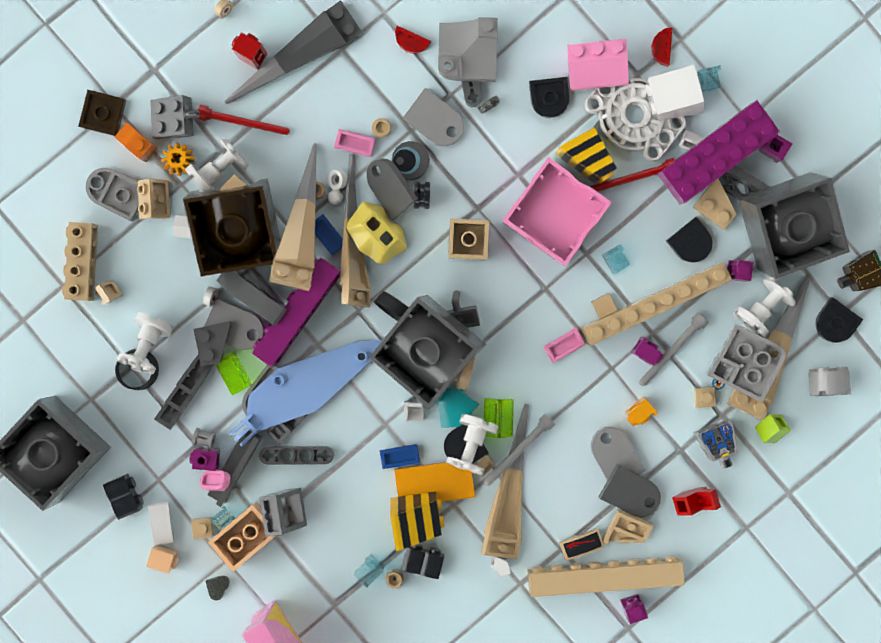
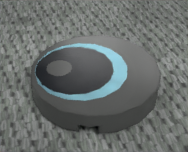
(411, 159)

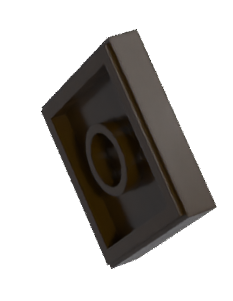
(102, 113)

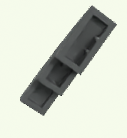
(183, 393)

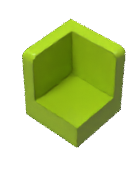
(772, 428)

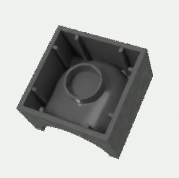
(794, 225)
(49, 452)

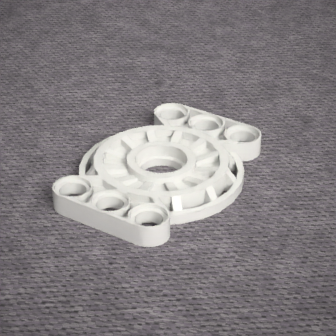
(646, 131)

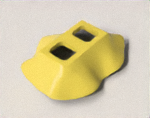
(369, 241)

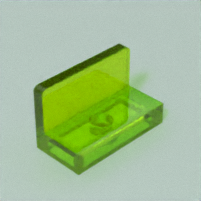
(233, 373)
(501, 414)

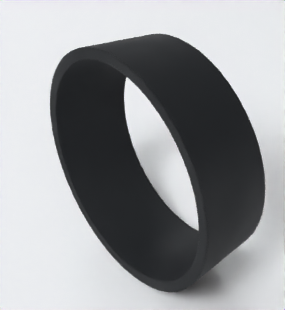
(391, 305)
(152, 379)

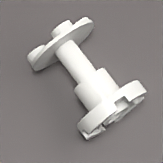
(212, 172)
(759, 313)
(148, 337)
(475, 437)

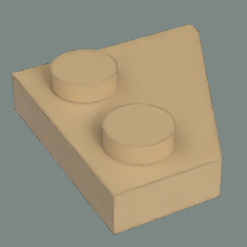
(716, 205)
(627, 529)

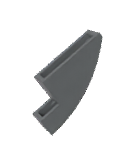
(252, 296)

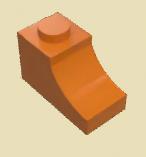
(136, 142)

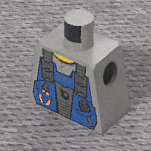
(718, 442)

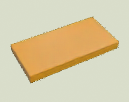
(443, 478)

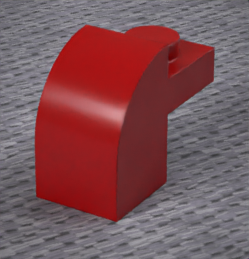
(695, 500)

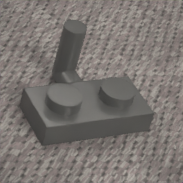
(467, 315)

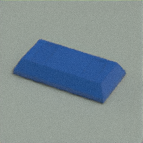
(328, 235)
(399, 456)

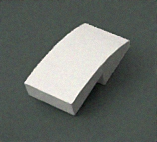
(161, 523)

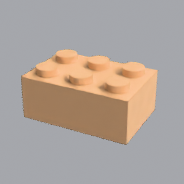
(241, 537)

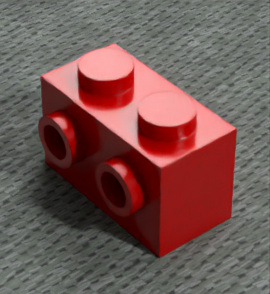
(249, 49)

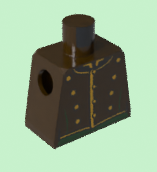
(862, 272)

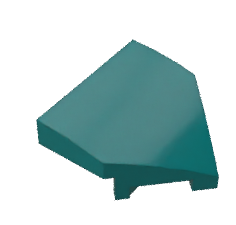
(453, 405)

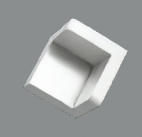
(413, 411)

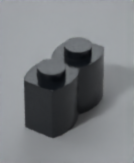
(123, 496)
(423, 561)

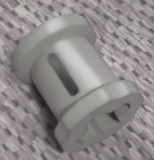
(197, 438)

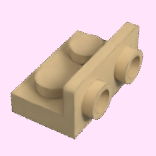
(153, 199)

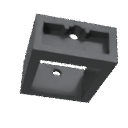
(272, 504)

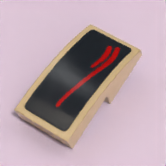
(582, 544)

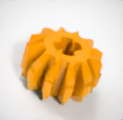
(170, 159)

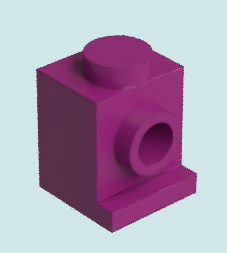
(780, 145)
(740, 270)
(647, 351)
(634, 609)

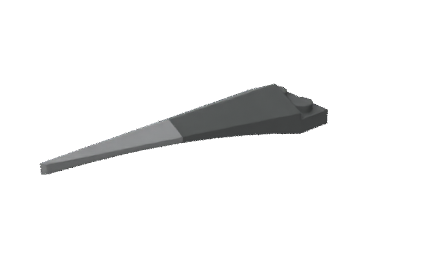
(322, 36)

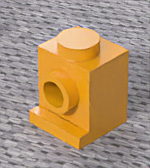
(640, 412)

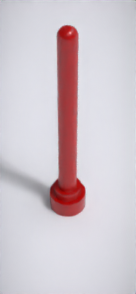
(207, 114)
(632, 177)

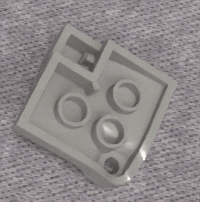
(469, 50)
(747, 363)

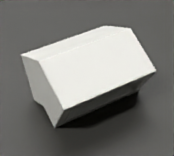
(690, 137)
(181, 227)
(501, 565)

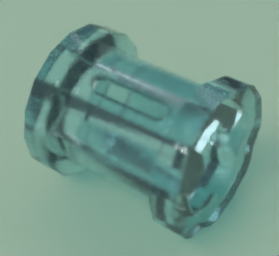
(221, 518)

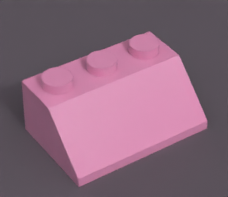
(598, 64)

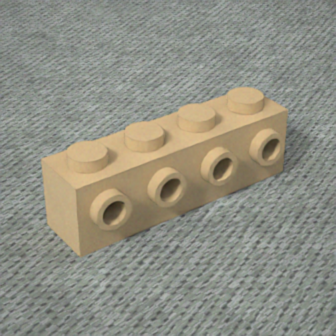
(80, 261)

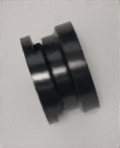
(424, 195)

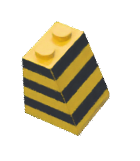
(588, 156)
(415, 519)

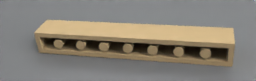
(656, 303)
(605, 577)

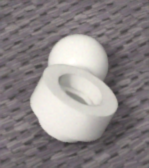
(337, 180)

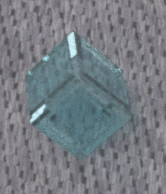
(709, 78)
(615, 259)
(369, 571)

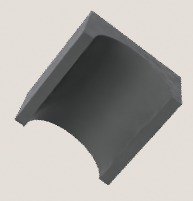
(426, 350)

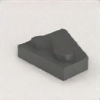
(211, 342)

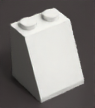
(675, 93)

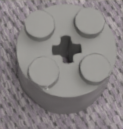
(829, 381)

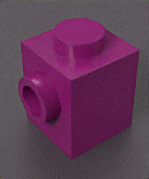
(205, 459)

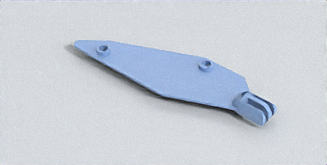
(302, 387)

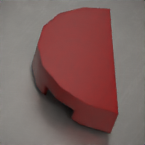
(410, 41)
(662, 46)

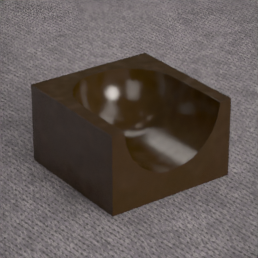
(233, 228)

